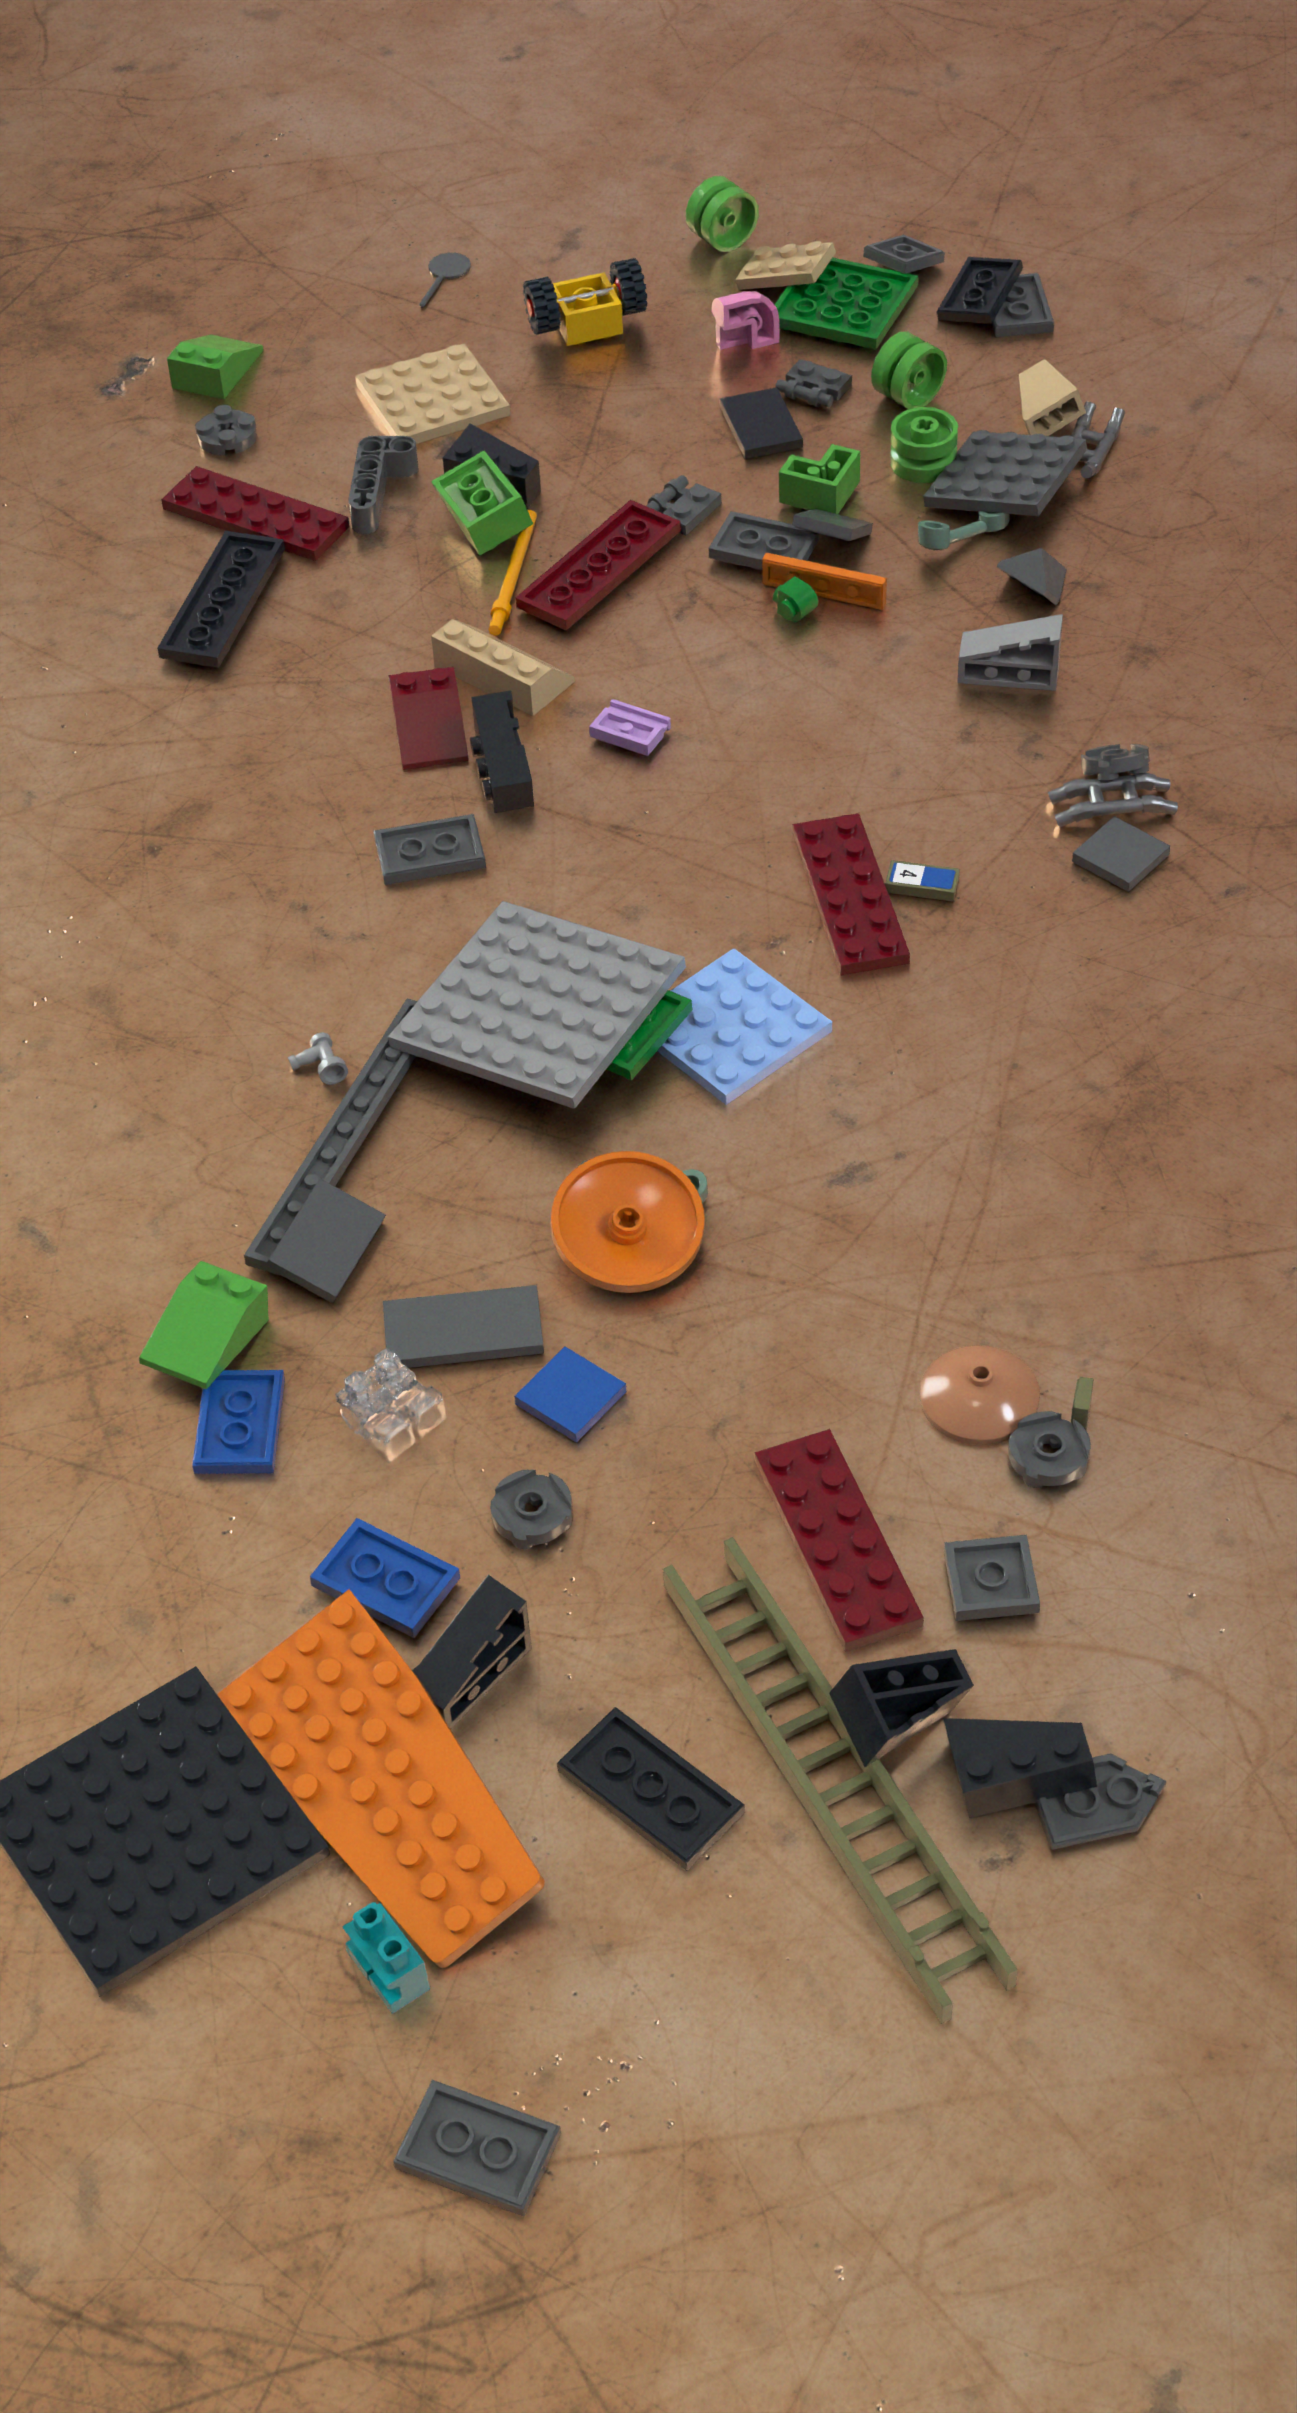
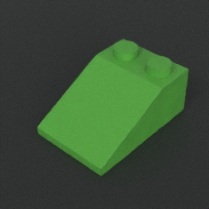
(211, 364)
(483, 502)
(206, 1324)

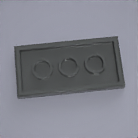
(464, 1326)

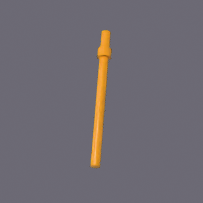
(501, 608)

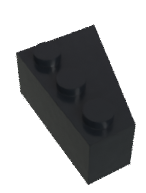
(516, 466)
(500, 753)
(476, 1649)
(897, 1699)
(1018, 1761)

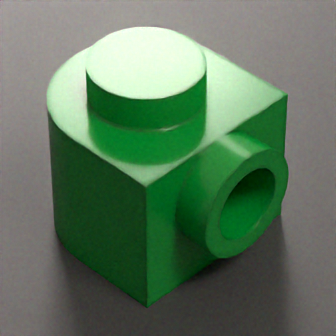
(795, 599)

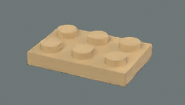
(785, 265)

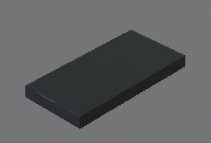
(651, 1788)

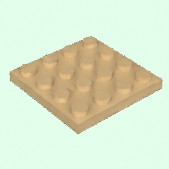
(433, 394)

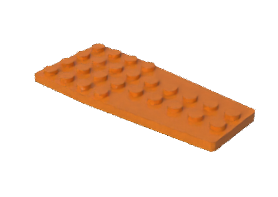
(384, 1779)

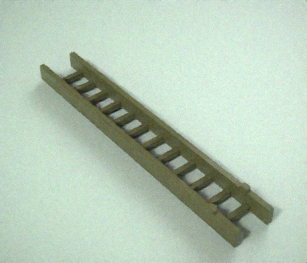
(816, 1804)

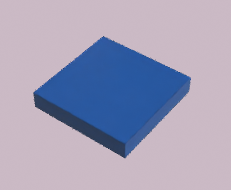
(570, 1394)

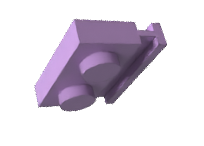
(630, 727)

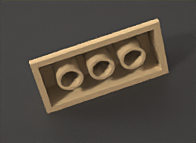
(497, 666)

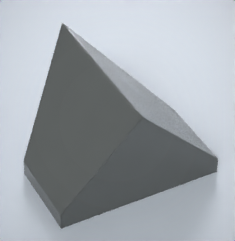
(1038, 572)

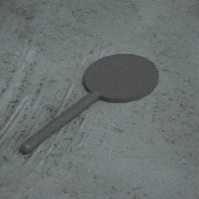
(446, 267)

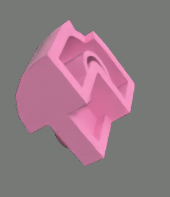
(745, 319)

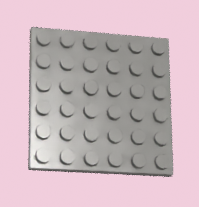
(537, 1003)

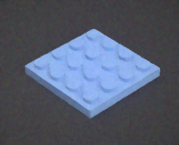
(740, 1027)

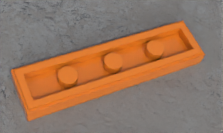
(826, 580)

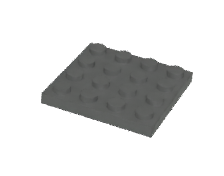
(1005, 473)

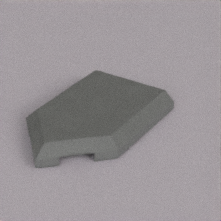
(1101, 1812)

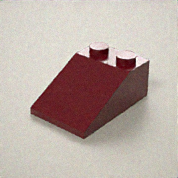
(428, 718)

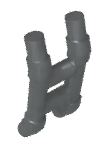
(1103, 440)
(1099, 807)

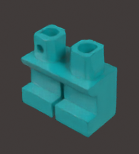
(386, 1957)

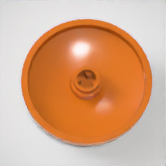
(627, 1221)

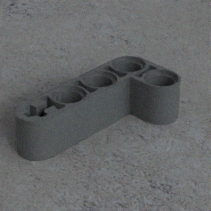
(375, 461)

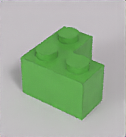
(820, 483)

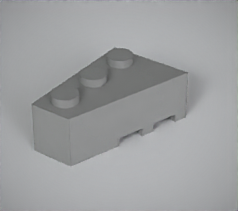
(1013, 654)

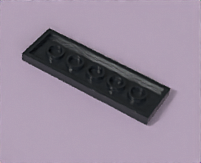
(221, 599)

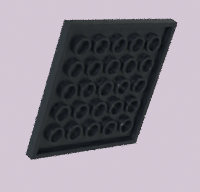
(152, 1830)

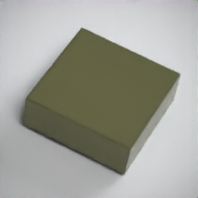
(1082, 1401)

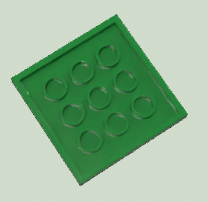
(847, 303)

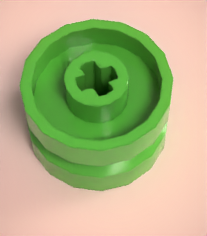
(722, 213)
(909, 370)
(922, 443)

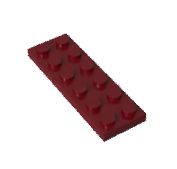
(255, 511)
(598, 564)
(850, 894)
(838, 1540)

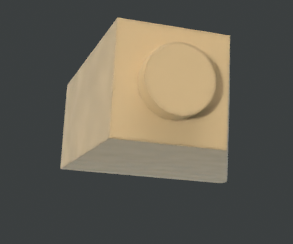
(1048, 399)

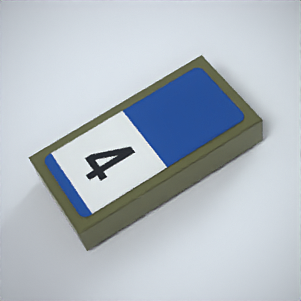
(922, 880)

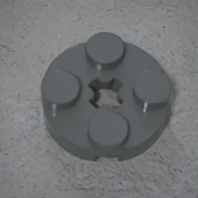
(226, 430)
(1110, 760)
(1044, 1468)
(536, 1527)

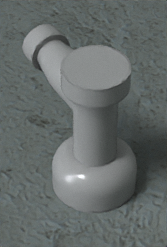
(331, 1068)

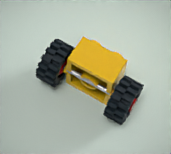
(586, 305)

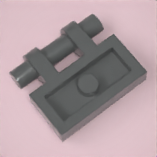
(814, 383)
(690, 506)

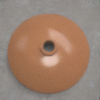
(973, 1407)

